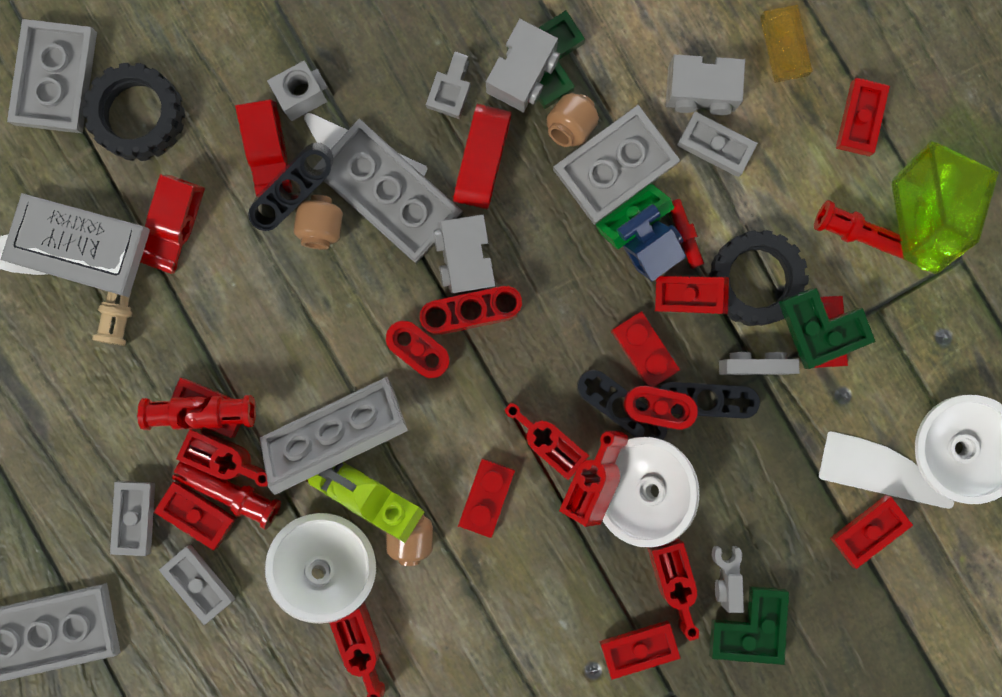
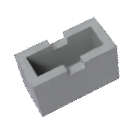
(528, 57)
(705, 86)
(463, 255)

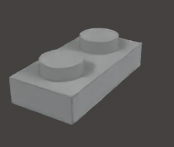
(717, 144)
(773, 364)
(132, 518)
(197, 584)

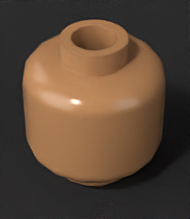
(572, 120)
(318, 222)
(417, 546)

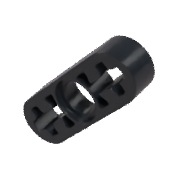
(732, 392)
(595, 398)

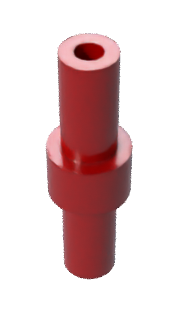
(688, 234)

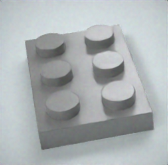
(52, 76)
(616, 164)

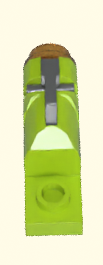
(368, 500)

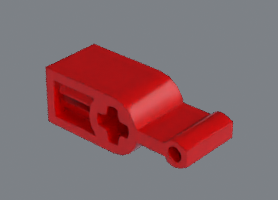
(263, 142)
(170, 221)
(548, 451)
(209, 455)
(587, 497)
(668, 577)
(358, 633)

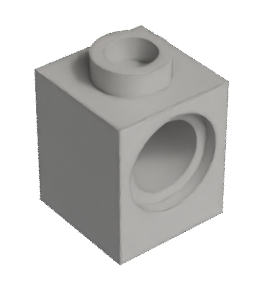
(285, 84)

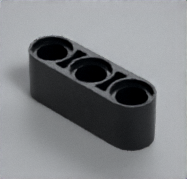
(286, 202)

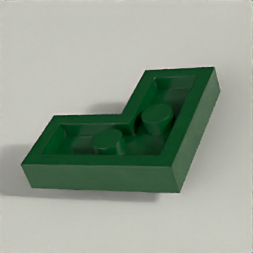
(569, 39)
(819, 337)
(761, 637)

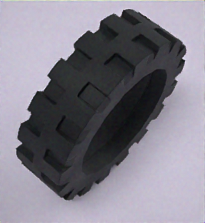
(109, 87)
(779, 248)

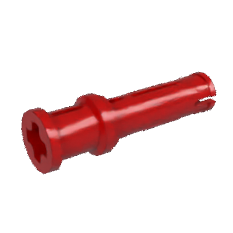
(854, 227)
(240, 499)

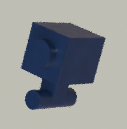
(654, 247)

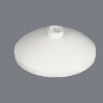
(975, 472)
(634, 511)
(325, 544)

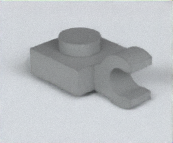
(449, 90)
(730, 586)

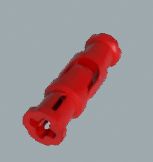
(196, 412)

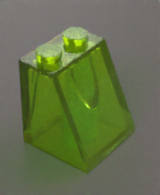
(941, 205)

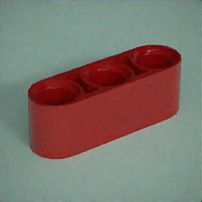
(482, 156)
(453, 308)

